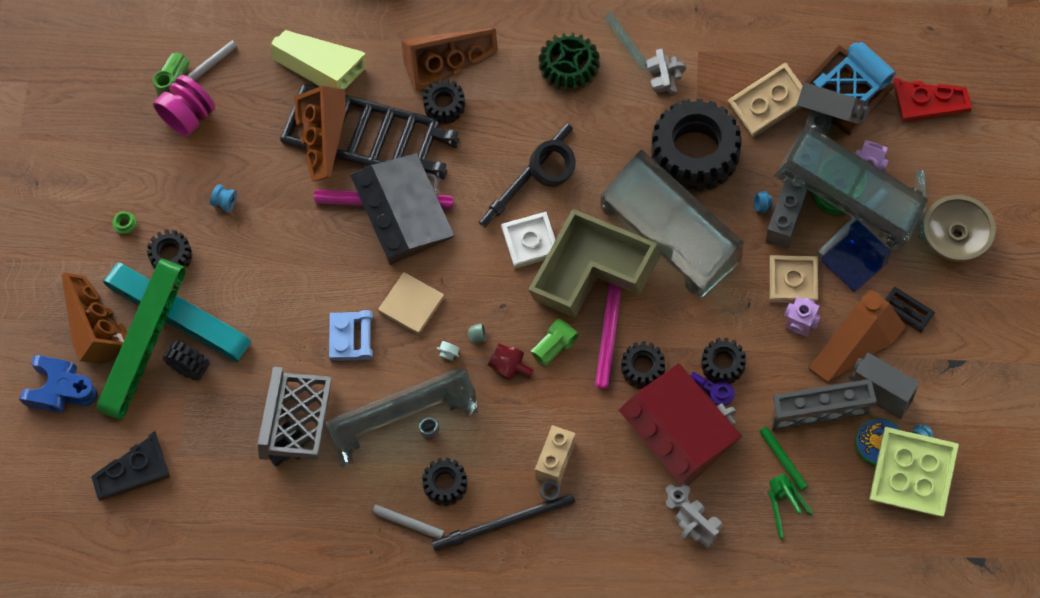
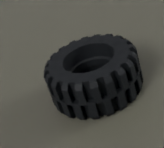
(704, 119)

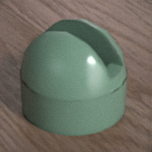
(477, 333)

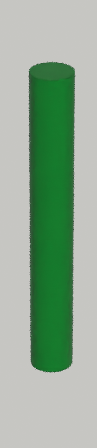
(783, 458)

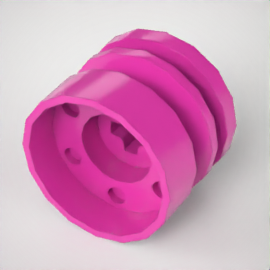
(184, 105)

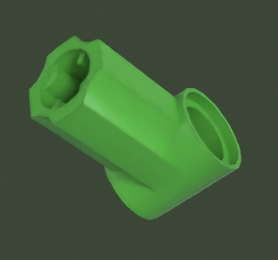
(174, 67)
(558, 337)

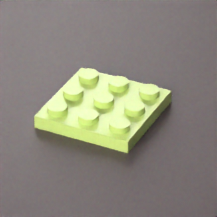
(913, 472)

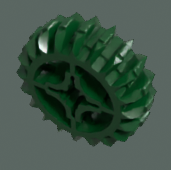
(568, 73)

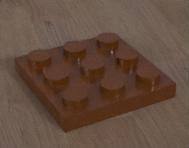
(827, 66)

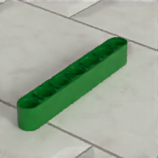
(141, 339)

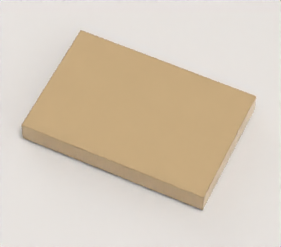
(767, 100)

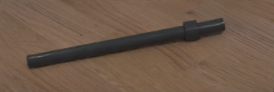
(498, 206)
(456, 537)

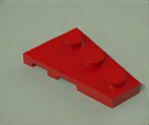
(927, 101)

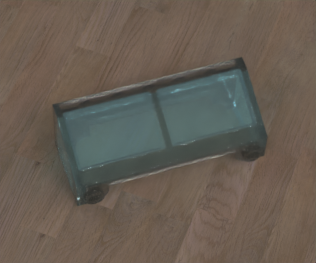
(853, 185)
(675, 220)
(450, 387)

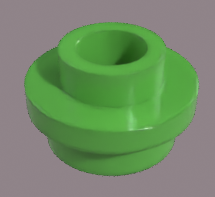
(124, 217)

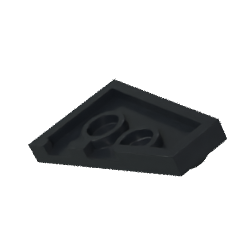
(135, 469)

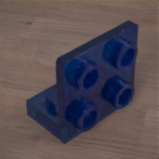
(857, 256)

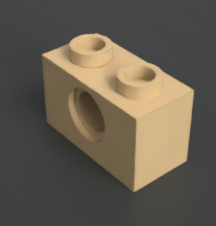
(555, 455)

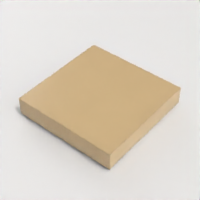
(793, 278)
(411, 303)

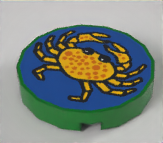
(870, 437)

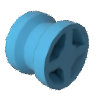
(223, 198)

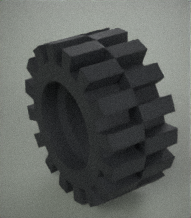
(444, 89)
(166, 240)
(730, 349)
(642, 351)
(186, 360)
(444, 467)

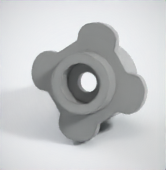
(672, 491)

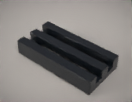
(914, 303)

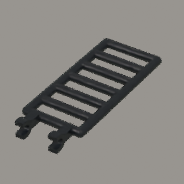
(433, 133)

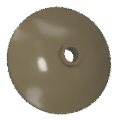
(962, 216)

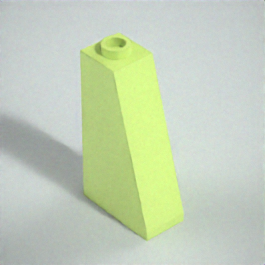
(318, 60)

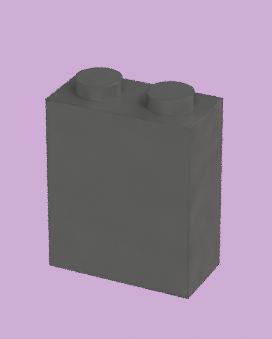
(833, 103)
(891, 387)

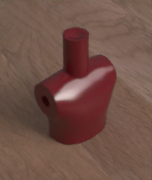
(507, 362)

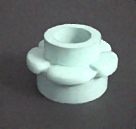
(448, 351)

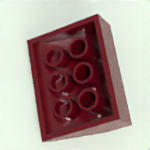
(680, 424)

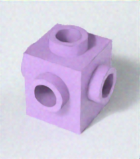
(875, 153)
(802, 316)

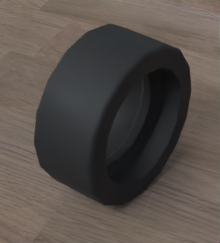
(561, 148)

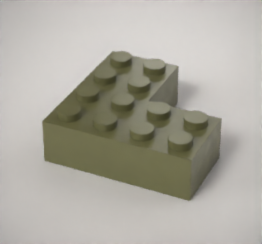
(590, 251)

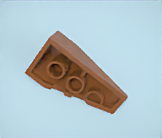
(445, 54)
(321, 120)
(92, 328)
(867, 329)

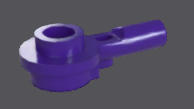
(719, 392)

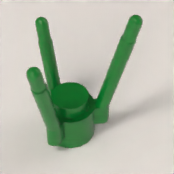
(784, 489)

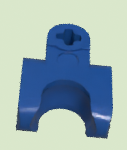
(61, 387)

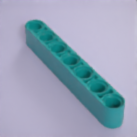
(182, 315)

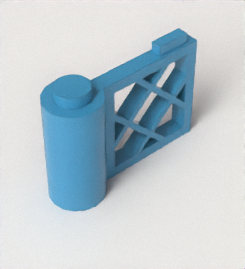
(864, 64)

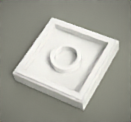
(528, 239)

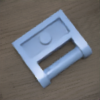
(342, 336)

